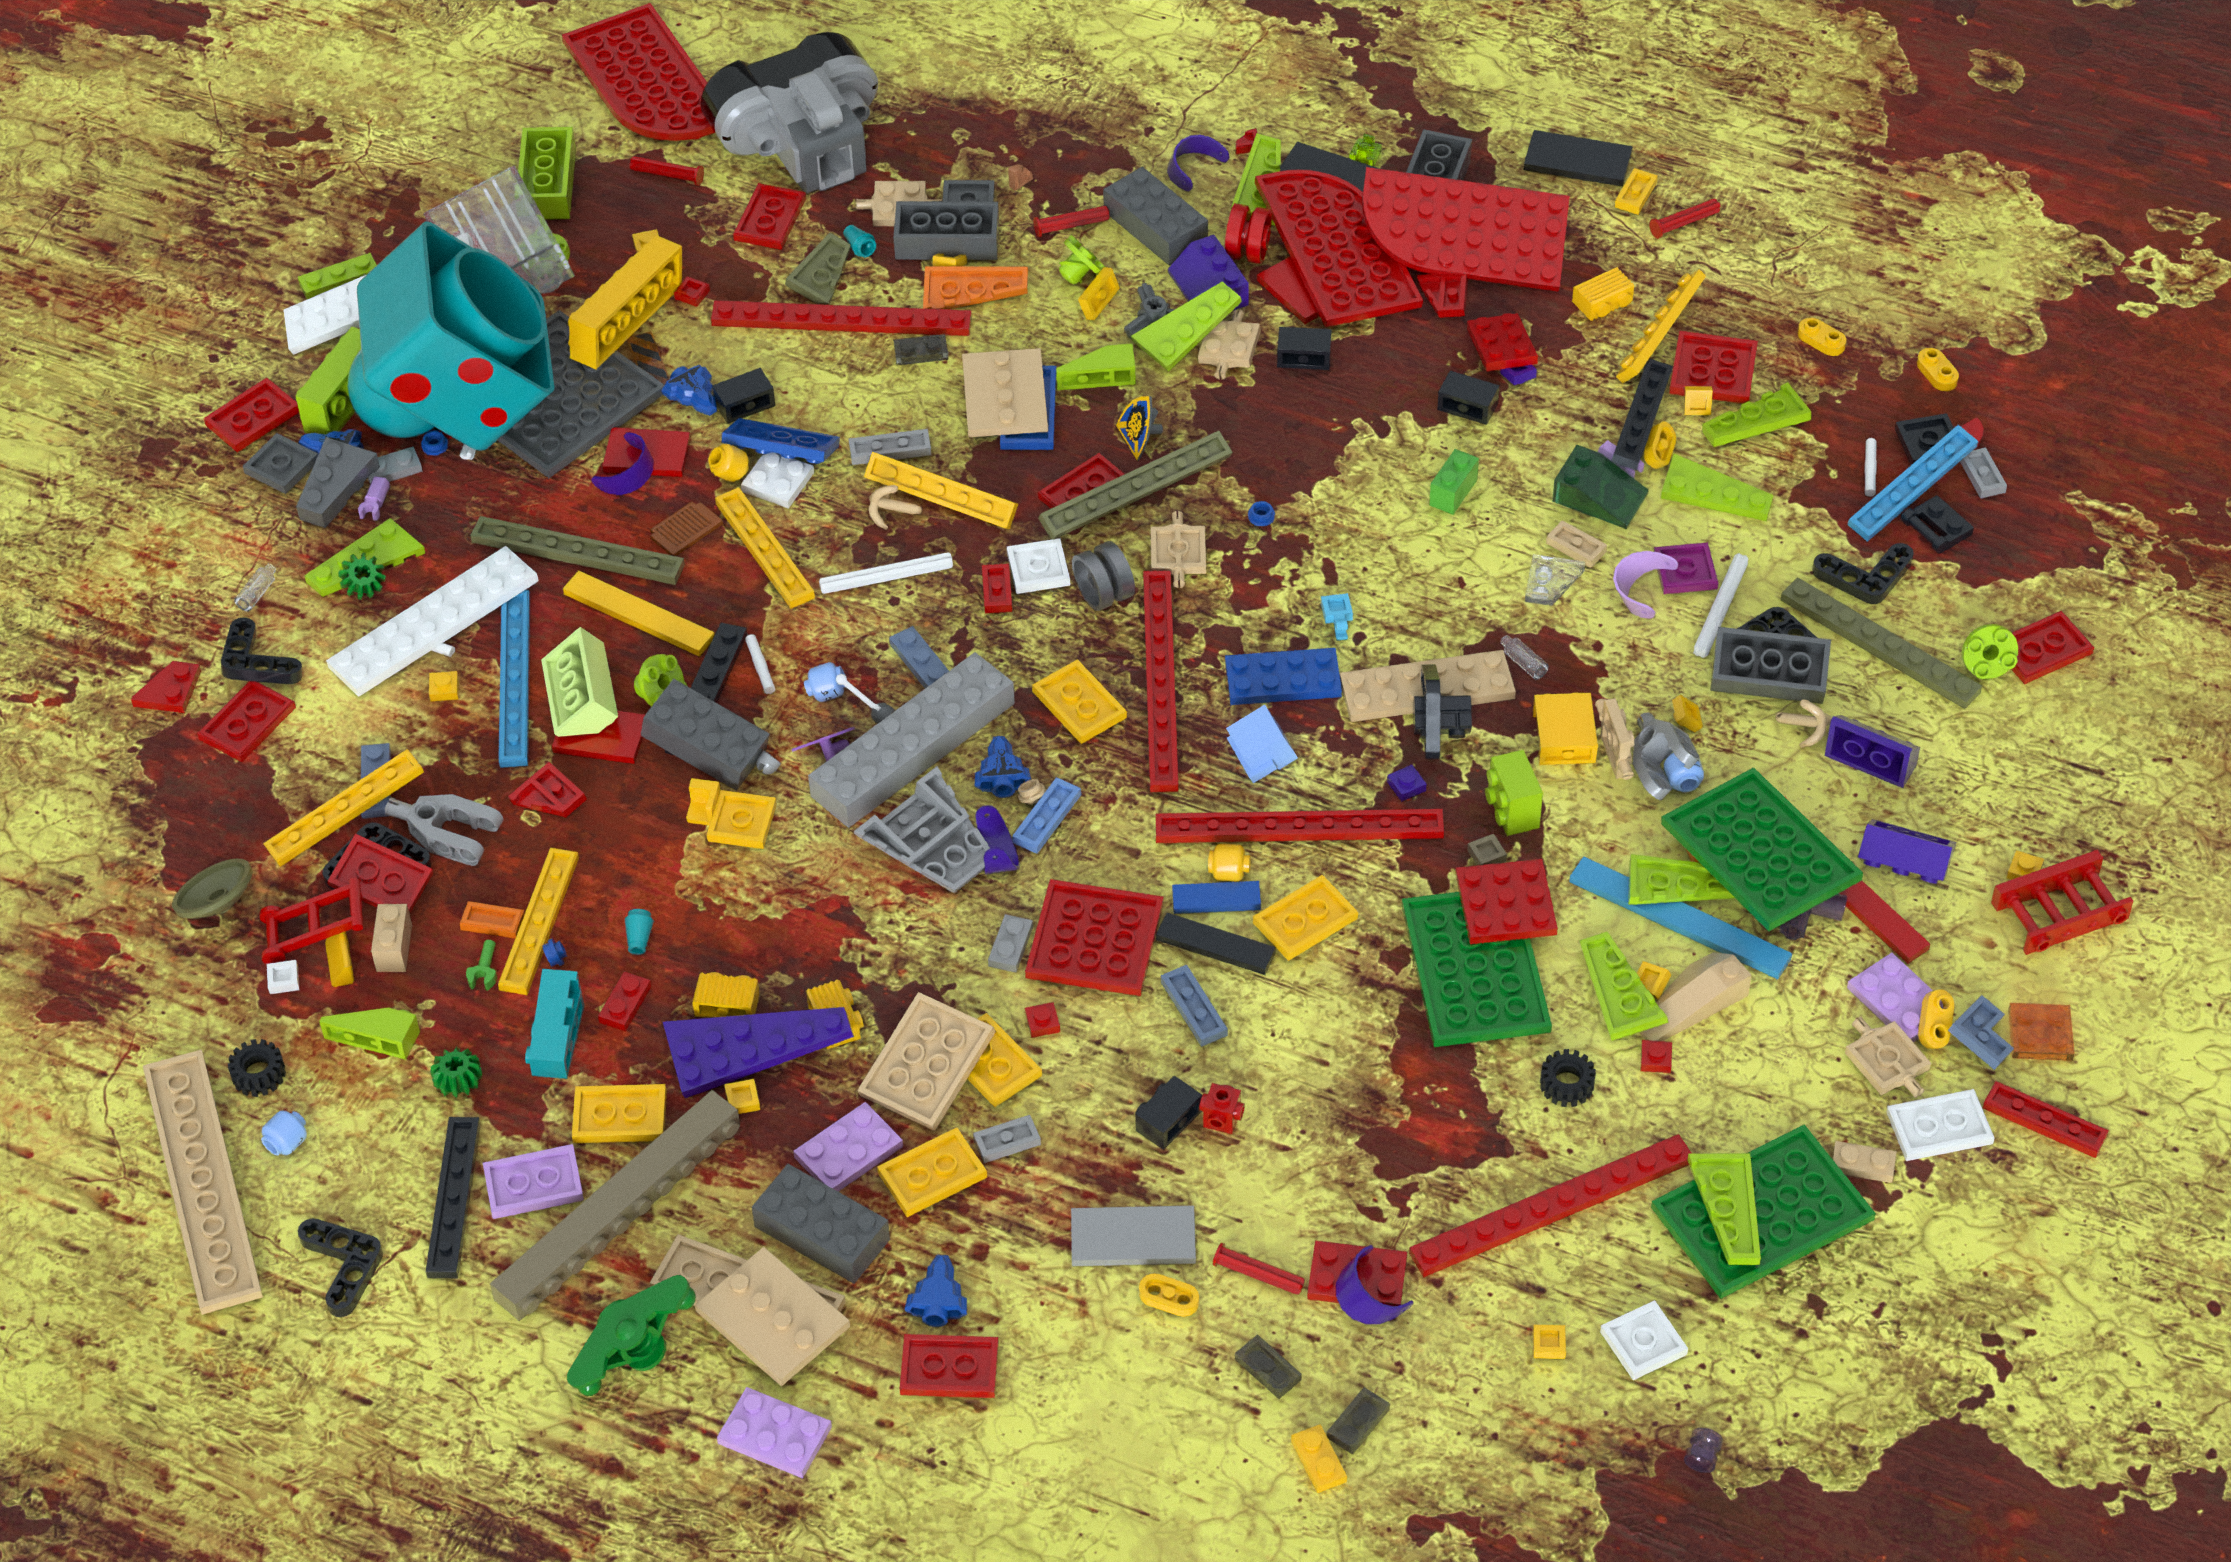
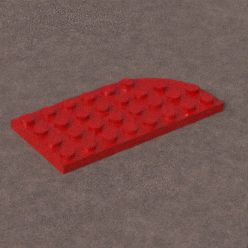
(642, 74)
(1467, 227)
(1333, 248)

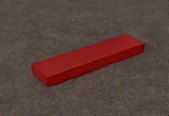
(1885, 922)
(2045, 1119)

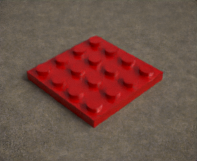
(1094, 937)

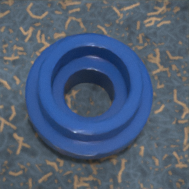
(434, 443)
(1261, 514)
(554, 952)

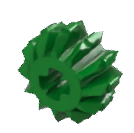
(365, 584)
(456, 1072)

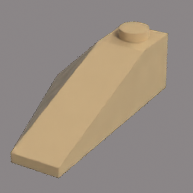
(1700, 992)

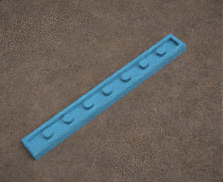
(514, 681)
(1684, 920)

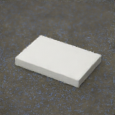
(1940, 1125)

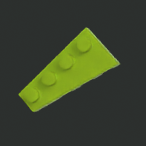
(1263, 159)
(1182, 329)
(1763, 416)
(1707, 488)
(385, 542)
(1671, 881)
(1621, 994)
(1729, 1198)

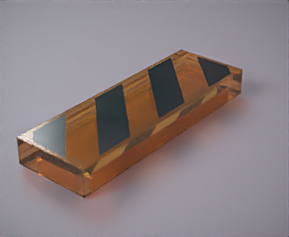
(647, 356)

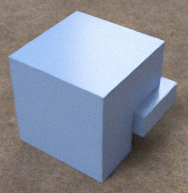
(1260, 744)

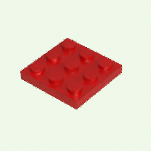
(1715, 363)
(1506, 901)

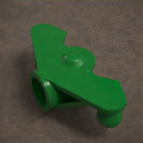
(630, 1333)

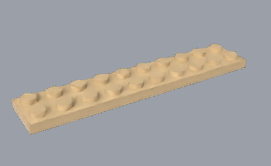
(202, 1182)

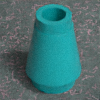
(861, 242)
(638, 930)

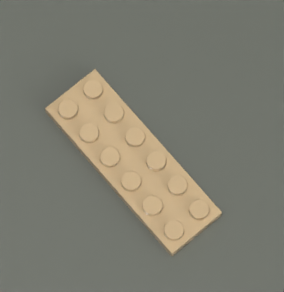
(1392, 688)
(708, 1267)

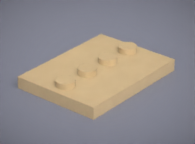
(1004, 392)
(926, 1061)
(772, 1316)

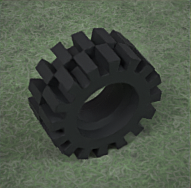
(1567, 1064)
(256, 1081)

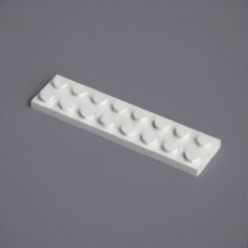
(327, 314)
(432, 621)

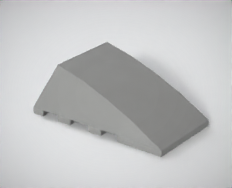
(930, 834)

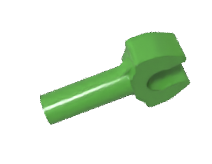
(483, 968)

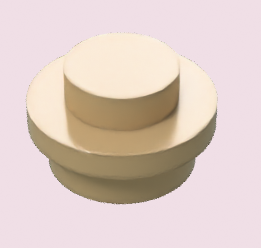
(1031, 791)

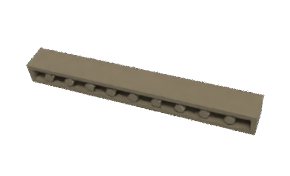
(615, 1206)

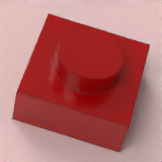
(1042, 1019)
(1656, 1056)

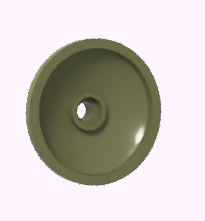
(213, 889)

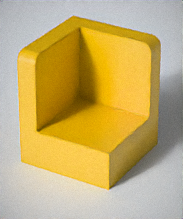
(703, 801)

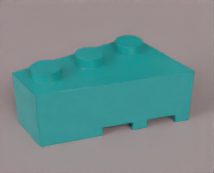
(555, 1024)

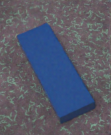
(1216, 897)

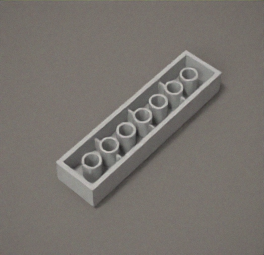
(911, 739)

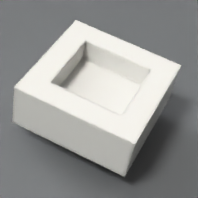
(283, 977)

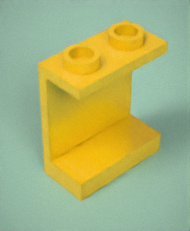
(1565, 728)

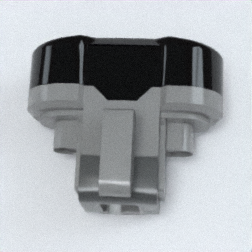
(797, 106)

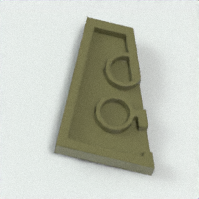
(821, 270)

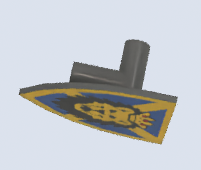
(1137, 424)

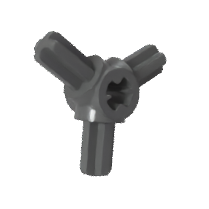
(1151, 309)

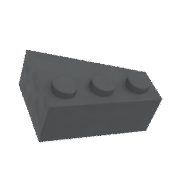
(333, 480)

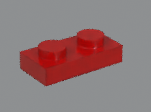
(997, 588)
(624, 1001)

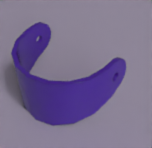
(1193, 144)
(631, 478)
(998, 839)
(1358, 1302)

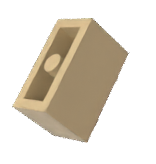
(391, 938)

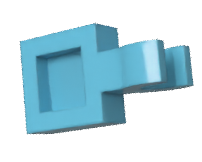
(1337, 610)

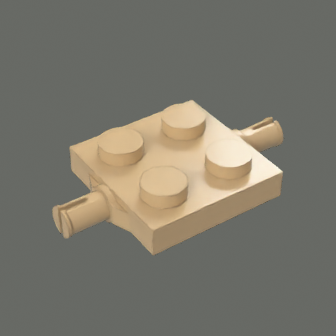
(885, 197)
(1230, 344)
(1178, 549)
(1615, 737)
(1887, 1057)

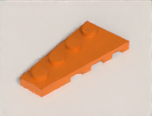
(964, 286)

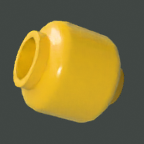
(728, 462)
(1228, 862)

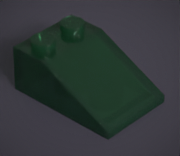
(1598, 488)

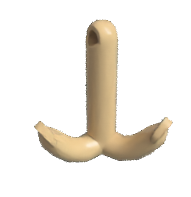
(881, 499)
(1819, 721)

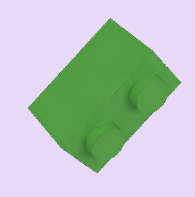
(1454, 481)

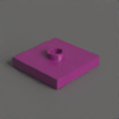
(1693, 572)

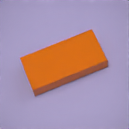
(491, 919)

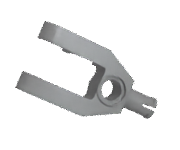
(1654, 745)
(429, 814)

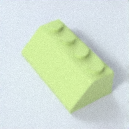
(579, 685)

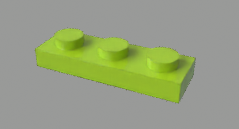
(335, 275)

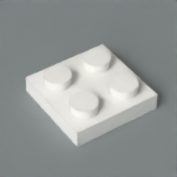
(777, 479)
(1038, 566)
(1644, 1340)

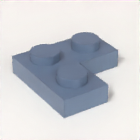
(1976, 1032)

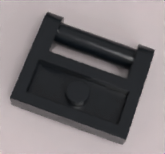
(1942, 520)

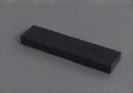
(1216, 943)

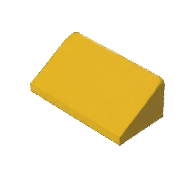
(339, 960)

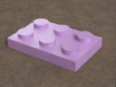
(1892, 993)
(848, 1148)
(533, 1181)
(774, 1432)

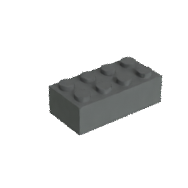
(1441, 155)
(1154, 214)
(946, 229)
(1770, 665)
(704, 734)
(821, 1223)

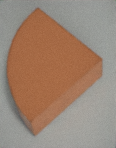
(1018, 176)

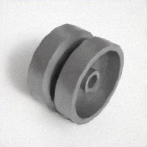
(1103, 575)

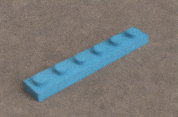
(1912, 483)

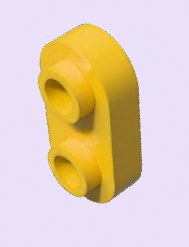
(1822, 336)
(1937, 369)
(1660, 445)
(1934, 1018)
(1170, 1294)

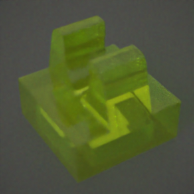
(1366, 150)

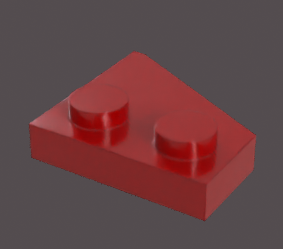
(1445, 293)
(169, 688)
(548, 792)

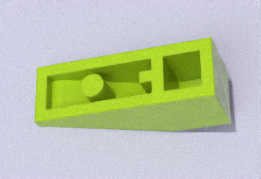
(1101, 368)
(375, 1030)

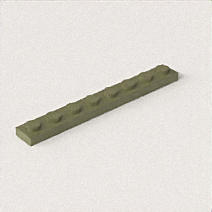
(1135, 485)
(578, 550)
(1881, 643)

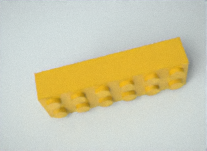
(625, 302)

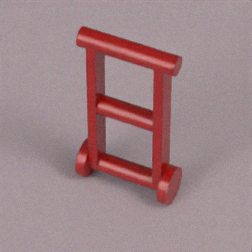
(273, 915)

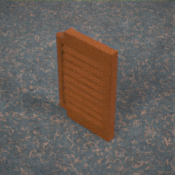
(685, 528)

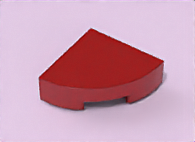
(1245, 143)
(1975, 429)

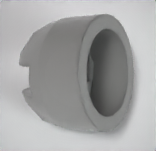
(767, 763)

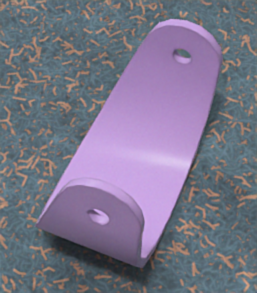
(1631, 569)

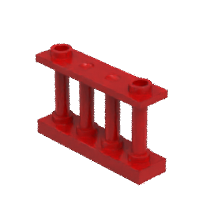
(2061, 877)

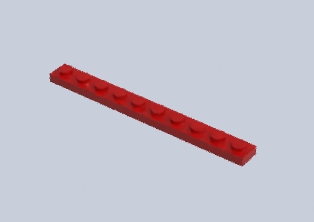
(841, 318)
(1160, 682)
(1299, 825)
(1550, 1205)

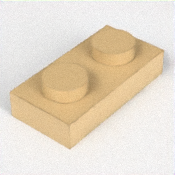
(1576, 544)
(1865, 1161)

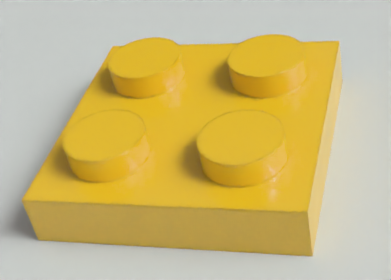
(741, 819)

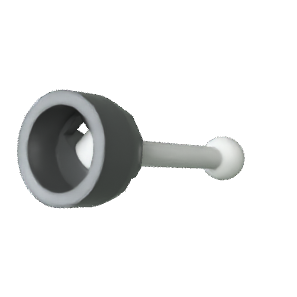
(878, 712)

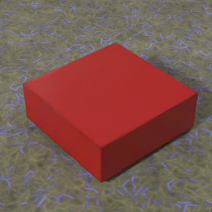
(692, 291)

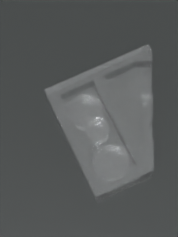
(1551, 578)

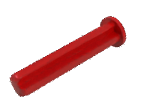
(667, 169)
(1683, 217)
(1070, 220)
(1258, 1269)

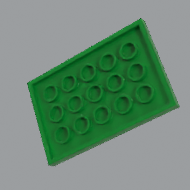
(1761, 849)
(1467, 987)
(1799, 1208)

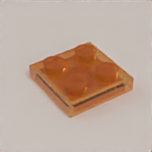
(2041, 1031)

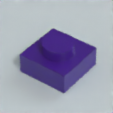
(1519, 374)
(1406, 783)

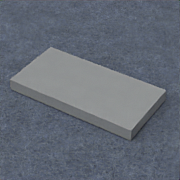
(1133, 1235)

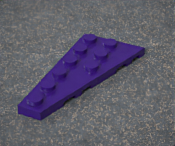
(732, 1047)

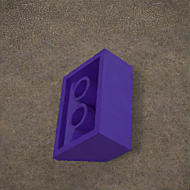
(1206, 265)
(1871, 750)
(1906, 851)

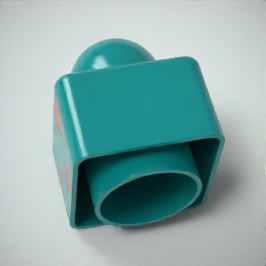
(448, 342)

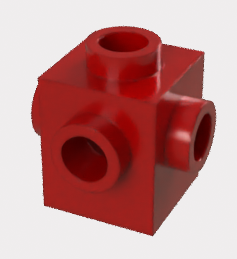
(1221, 1108)

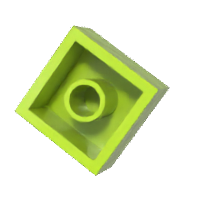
(1514, 792)

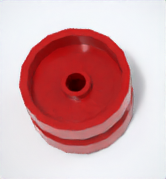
(1248, 233)

